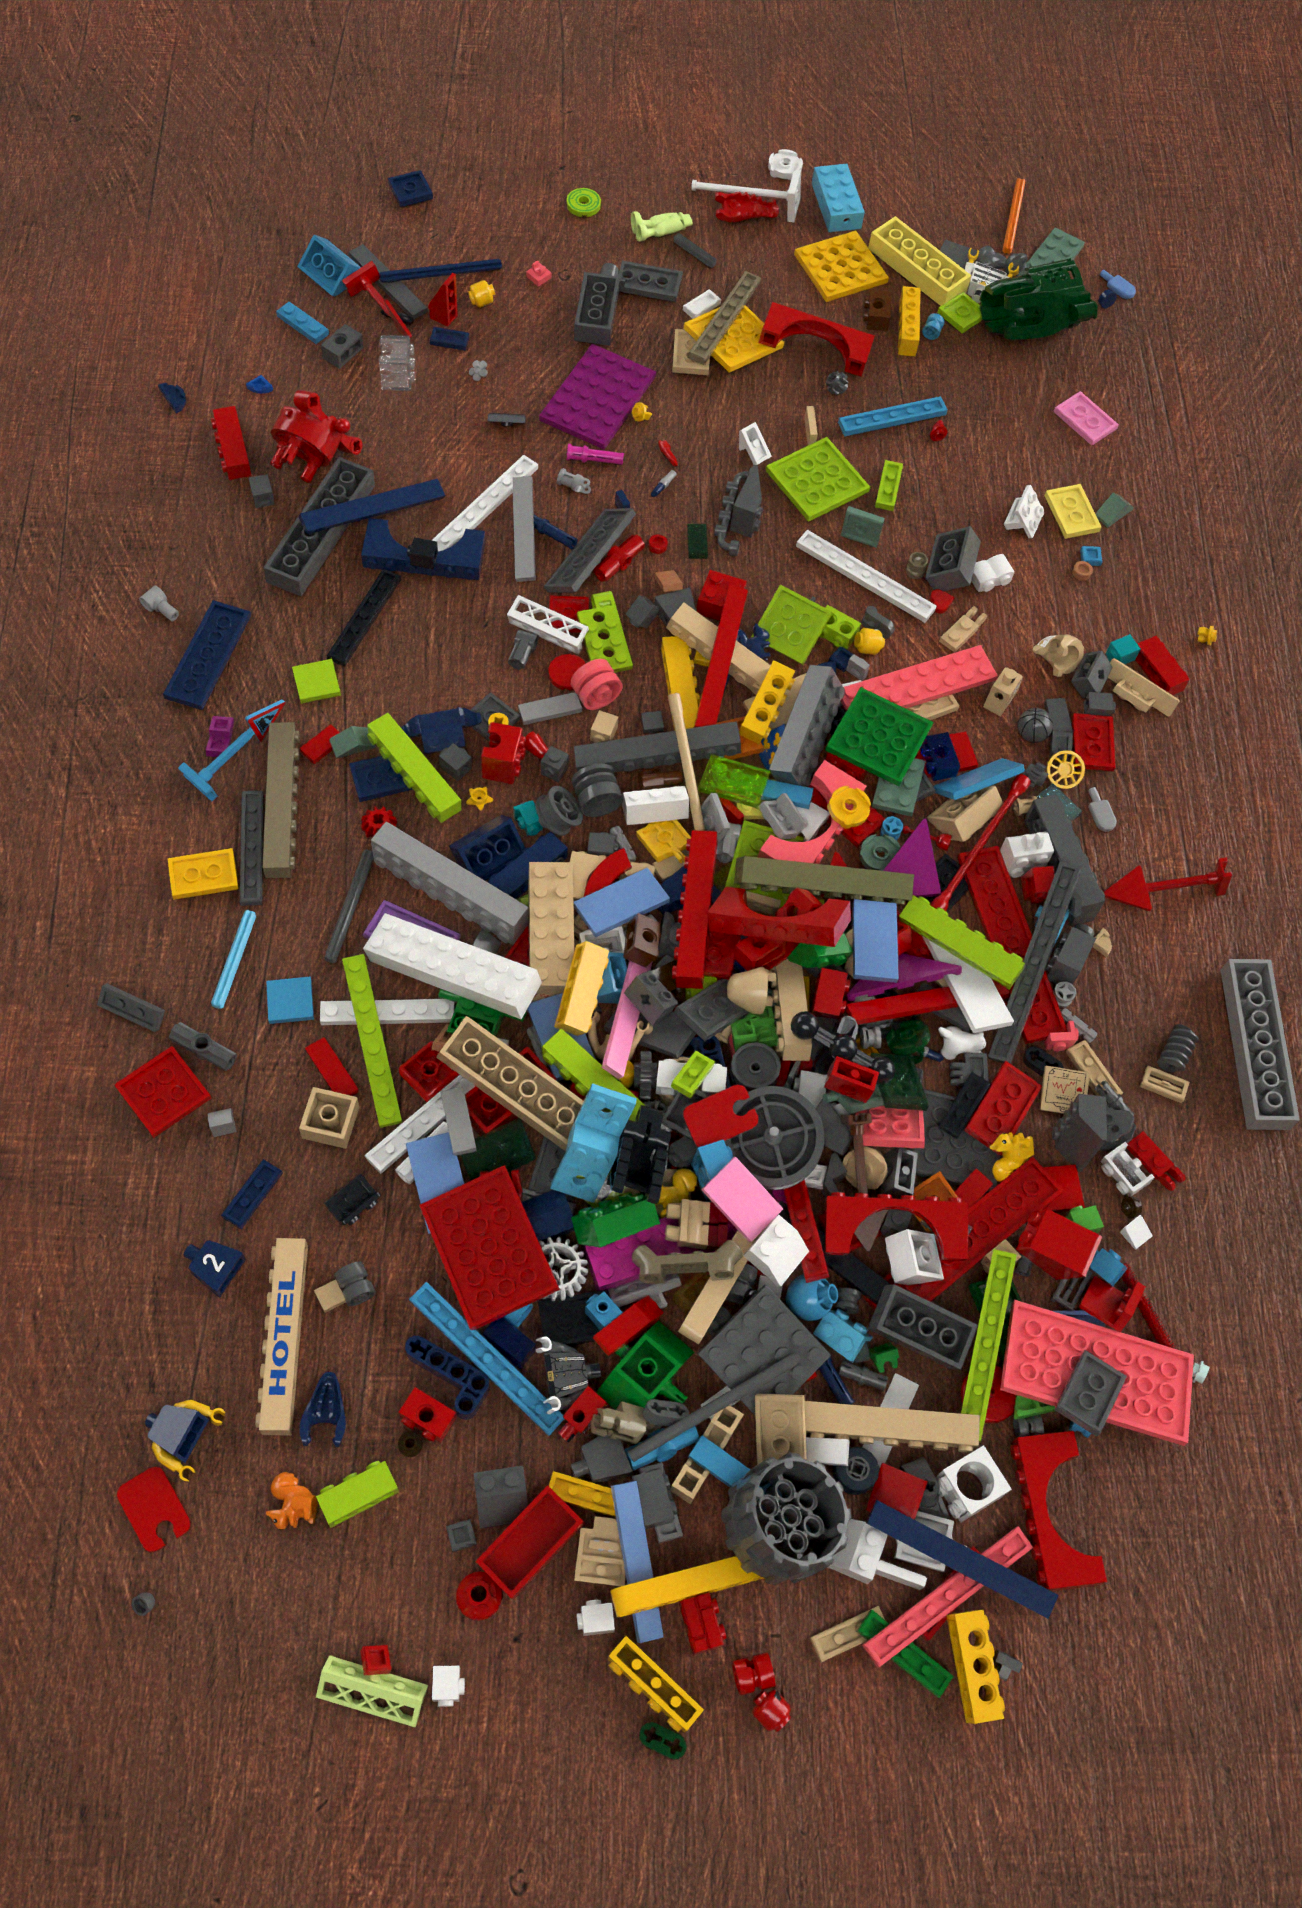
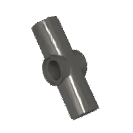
(213, 1053)

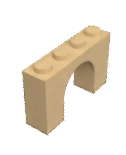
(584, 866)

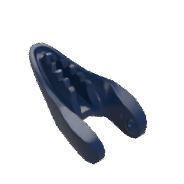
(324, 1407)

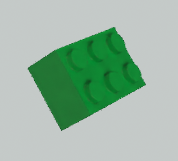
(614, 1220)

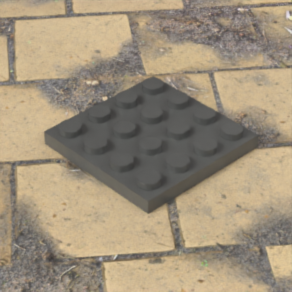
(759, 1338)

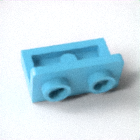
(842, 1334)

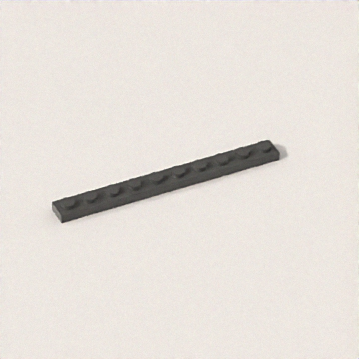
(1035, 961)

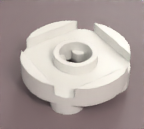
(777, 166)

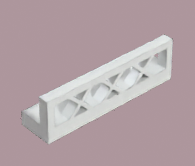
(546, 631)

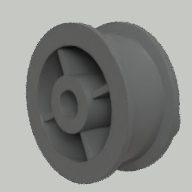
(558, 811)

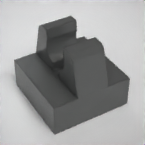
(1006, 1664)

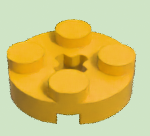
(841, 814)

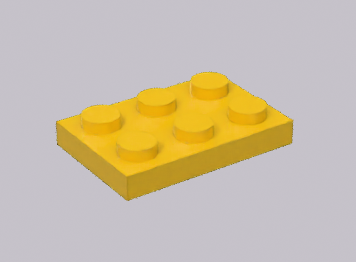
(202, 873)

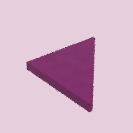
(918, 859)
(910, 970)

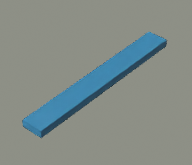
(486, 1358)

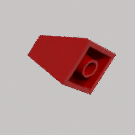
(1058, 1245)

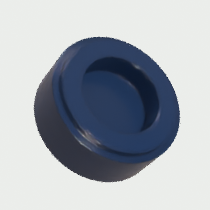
(1107, 298)

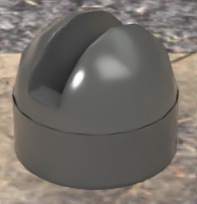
(143, 1603)

